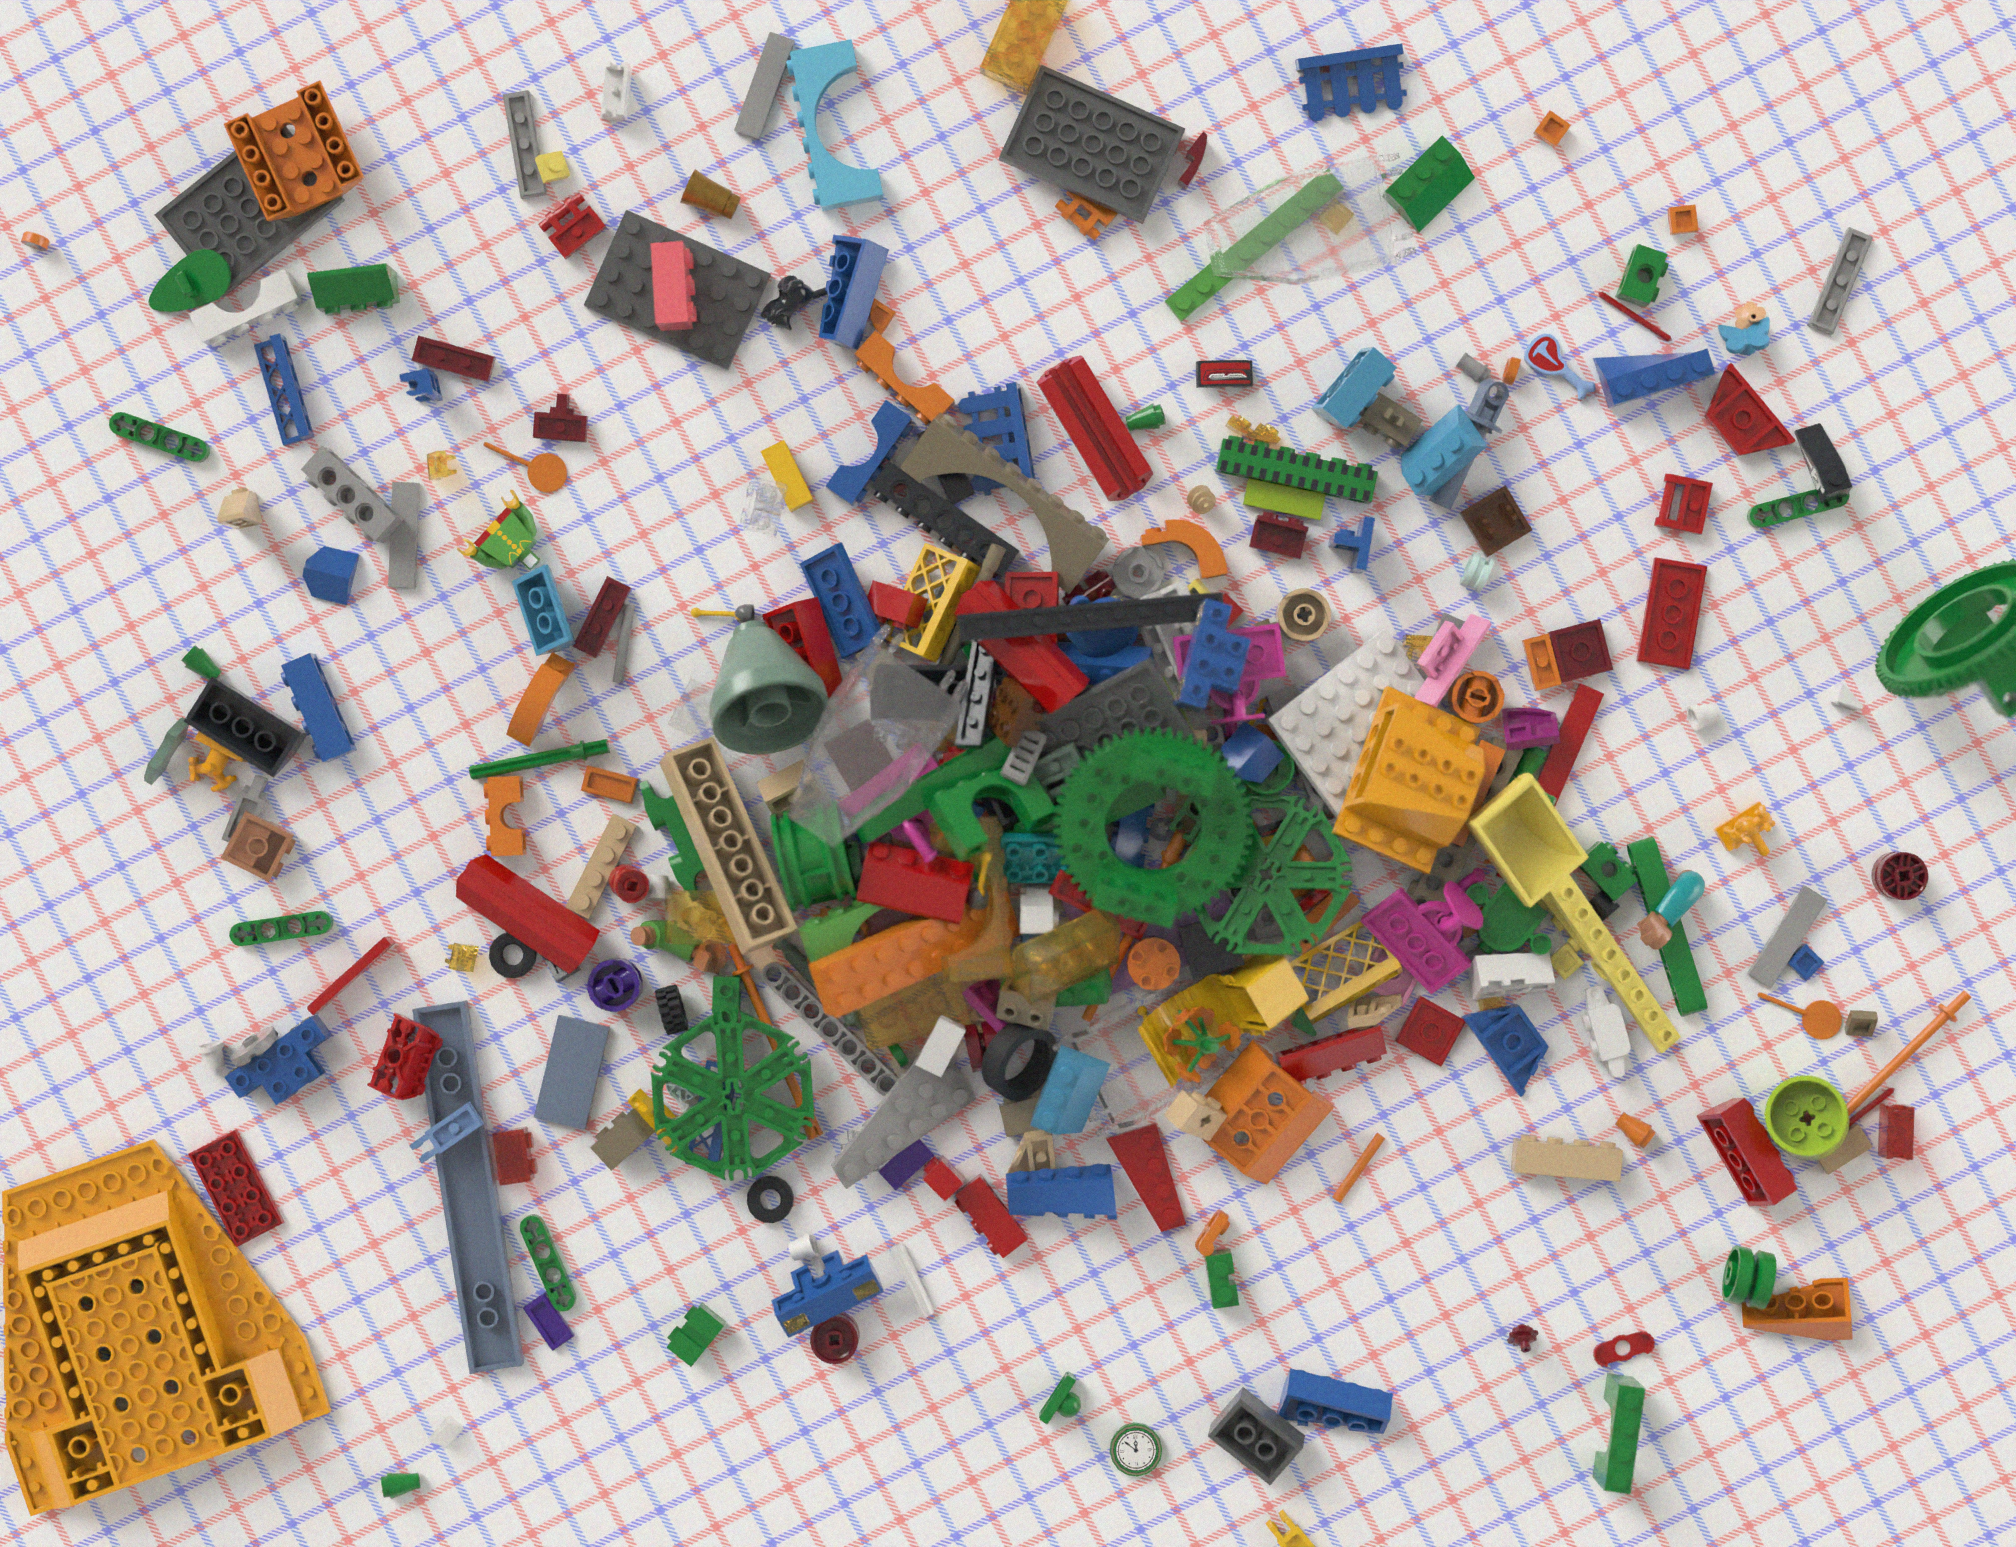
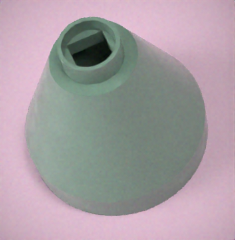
(764, 693)

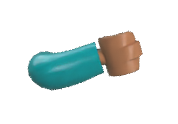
(1676, 902)

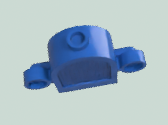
(1102, 642)

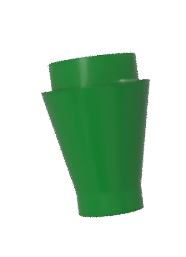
(1147, 418)
(200, 663)
(1530, 761)
(399, 1483)

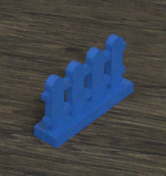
(1339, 84)
(1002, 426)

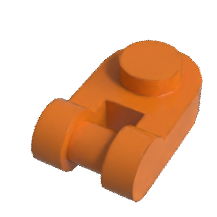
(1217, 1225)

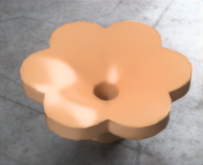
(1744, 314)

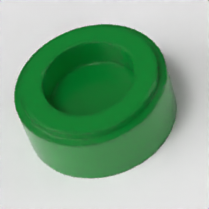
(898, 1055)

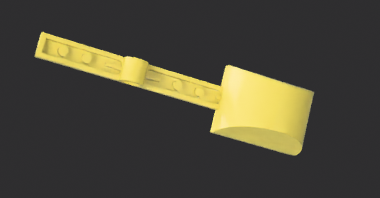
(1535, 857)

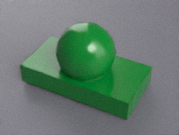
(1061, 1400)

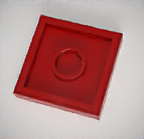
(1430, 1031)

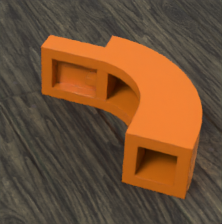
(1201, 543)
(537, 699)

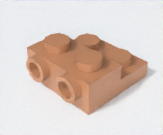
(258, 846)

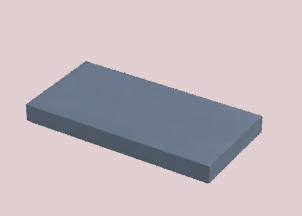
(572, 1072)

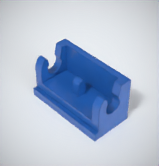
(424, 382)

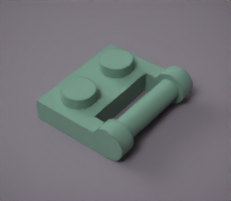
(1056, 766)

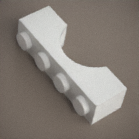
(276, 295)

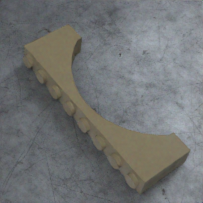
(951, 449)

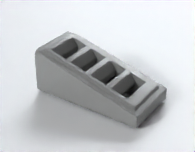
(1032, 742)

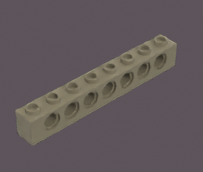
(1417, 888)

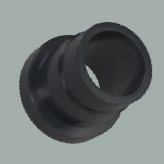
(1603, 905)

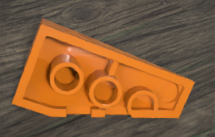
(1810, 1311)

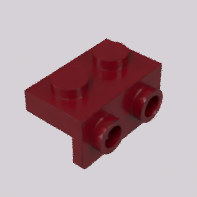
(1278, 535)

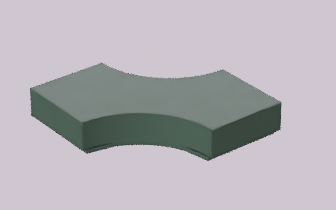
(161, 759)

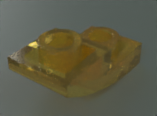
(1262, 433)

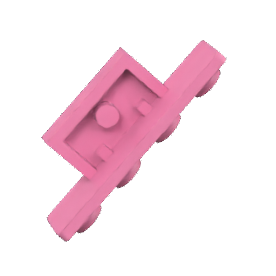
(1448, 655)

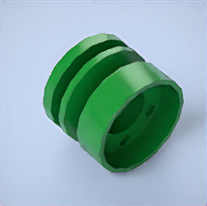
(1277, 779)

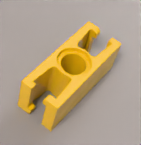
(786, 471)

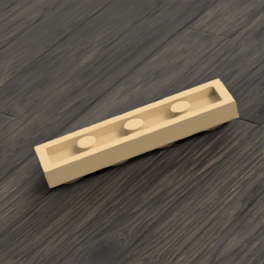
(601, 863)

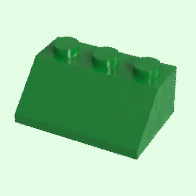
(1429, 184)
(354, 288)

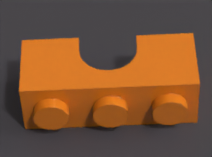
(500, 794)

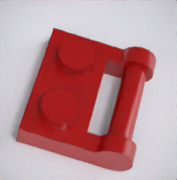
(1692, 505)

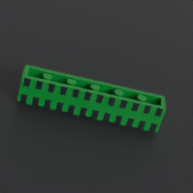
(1296, 470)

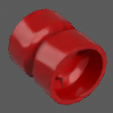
(628, 883)

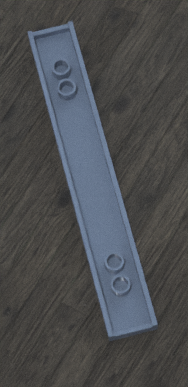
(471, 1197)

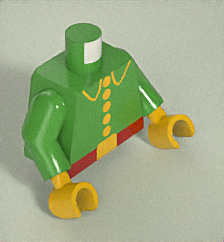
(506, 539)

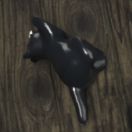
(792, 297)

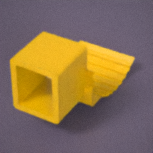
(1250, 997)

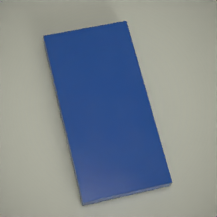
(841, 599)

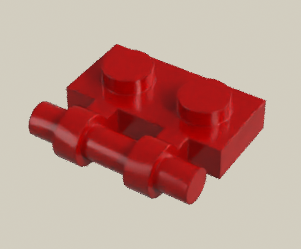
(576, 231)

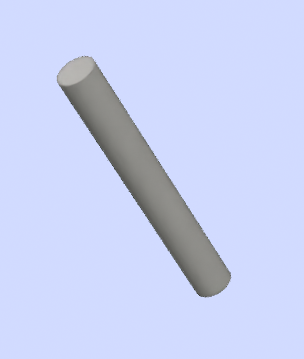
(623, 644)

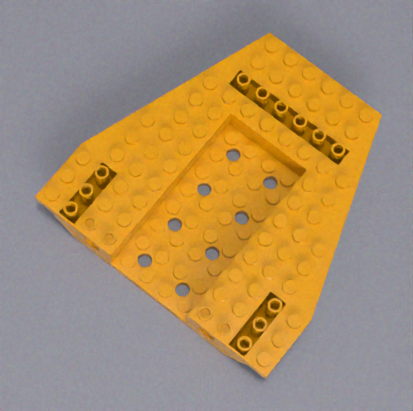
(222, 1332)

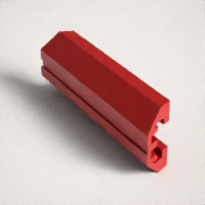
(1095, 428)
(1029, 660)
(526, 912)

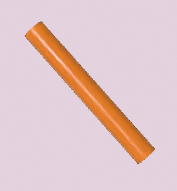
(1358, 1168)

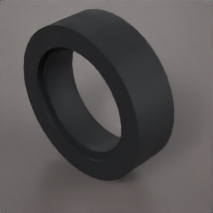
(1002, 1048)

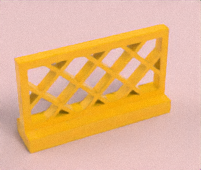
(943, 619)
(1356, 986)

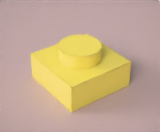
(552, 166)

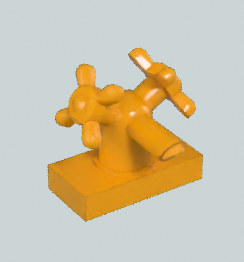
(214, 764)
(1746, 828)

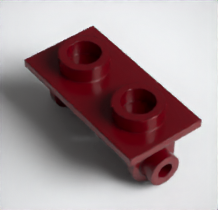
(1099, 585)

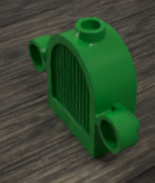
(1508, 922)

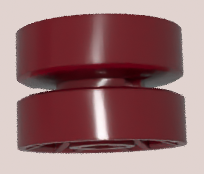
(1911, 869)
(978, 1043)
(837, 1350)

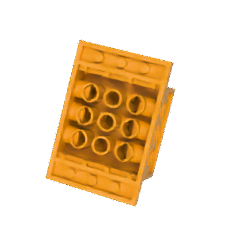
(1411, 782)

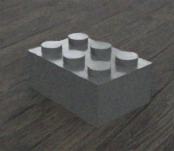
(1256, 1436)

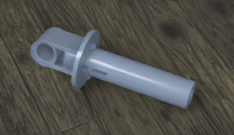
(1483, 414)

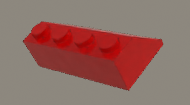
(805, 631)
(904, 882)
(1332, 1053)
(1747, 1152)

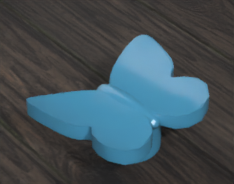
(1746, 340)

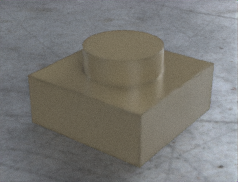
(1861, 1023)

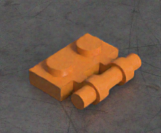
(1097, 212)

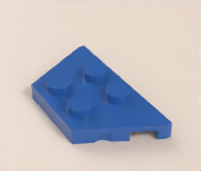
(1510, 1042)

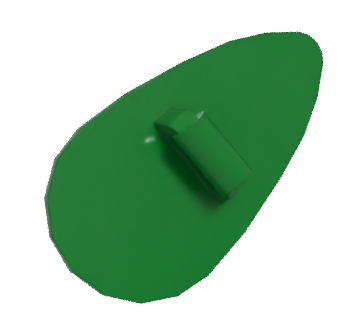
(192, 282)

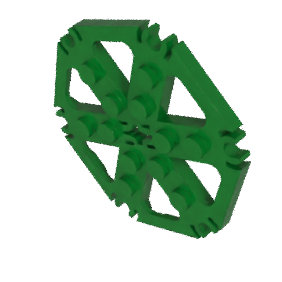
(1292, 876)
(710, 1086)

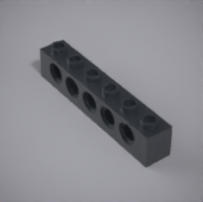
(893, 476)

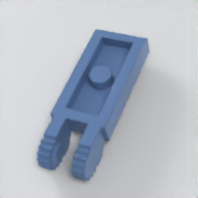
(449, 1131)

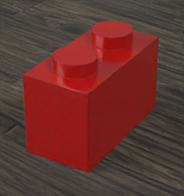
(896, 605)
(942, 1177)

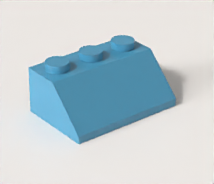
(1355, 388)
(1441, 452)
(543, 611)
(1069, 1092)

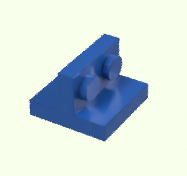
(1359, 544)

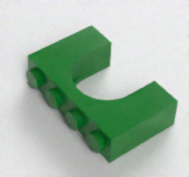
(956, 819)
(1615, 1467)

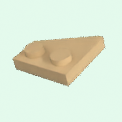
(1371, 1010)
(1034, 1152)

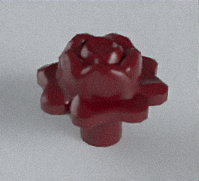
(1523, 1337)

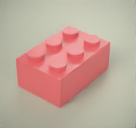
(673, 286)

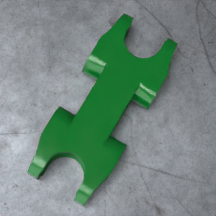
(664, 814)

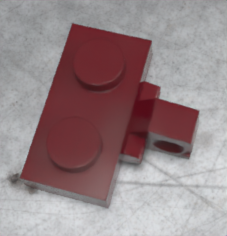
(560, 423)

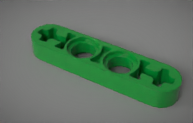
(159, 437)
(1798, 508)
(281, 928)
(551, 1261)

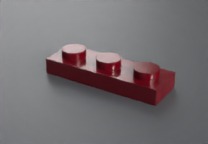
(453, 359)
(602, 617)

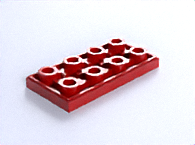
(236, 1188)

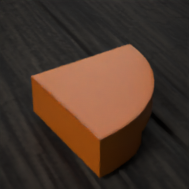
(881, 316)

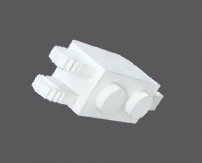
(1607, 1030)

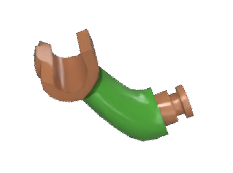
(706, 956)

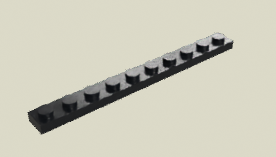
(1081, 617)

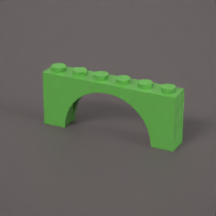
(835, 930)

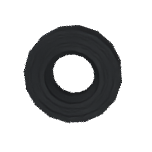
(500, 965)
(768, 1215)

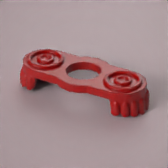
(1639, 1343)

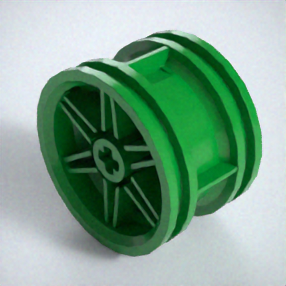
(809, 866)

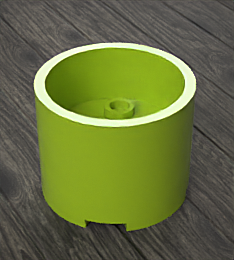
(1812, 1096)

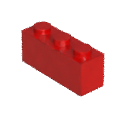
(990, 1216)

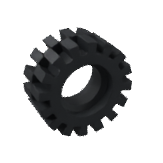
(671, 1009)

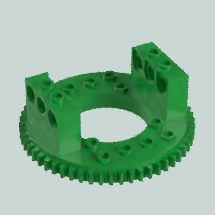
(1955, 643)
(1167, 761)

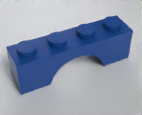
(851, 481)
(1103, 668)

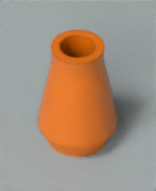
(1636, 1130)

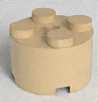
(1310, 602)

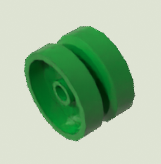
(1749, 1277)

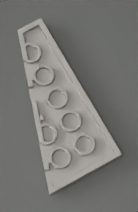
(904, 1115)

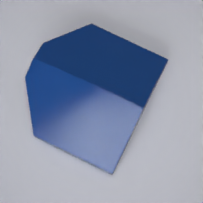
(330, 574)
(1251, 753)

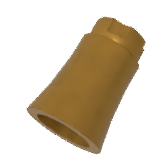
(710, 196)

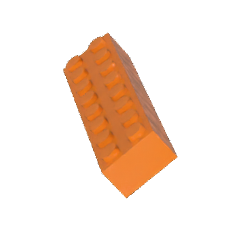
(894, 959)

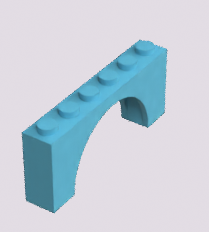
(814, 73)

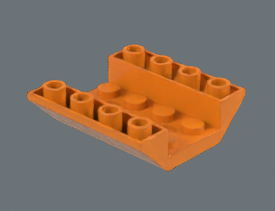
(279, 164)
(1272, 1129)

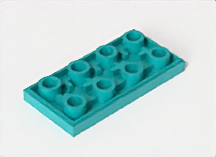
(1031, 857)

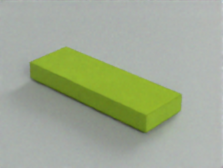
(1284, 499)

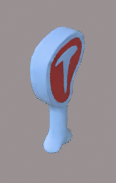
(1545, 358)

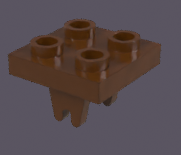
(1495, 521)
(1013, 713)

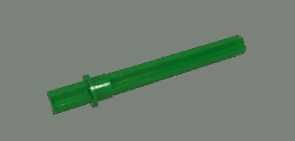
(539, 759)

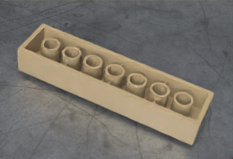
(728, 845)

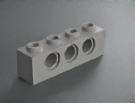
(384, 519)

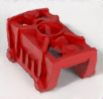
(405, 1060)

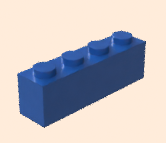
(318, 708)

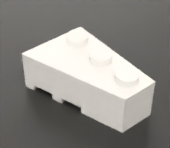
(1037, 908)
(1510, 974)

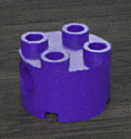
(615, 984)

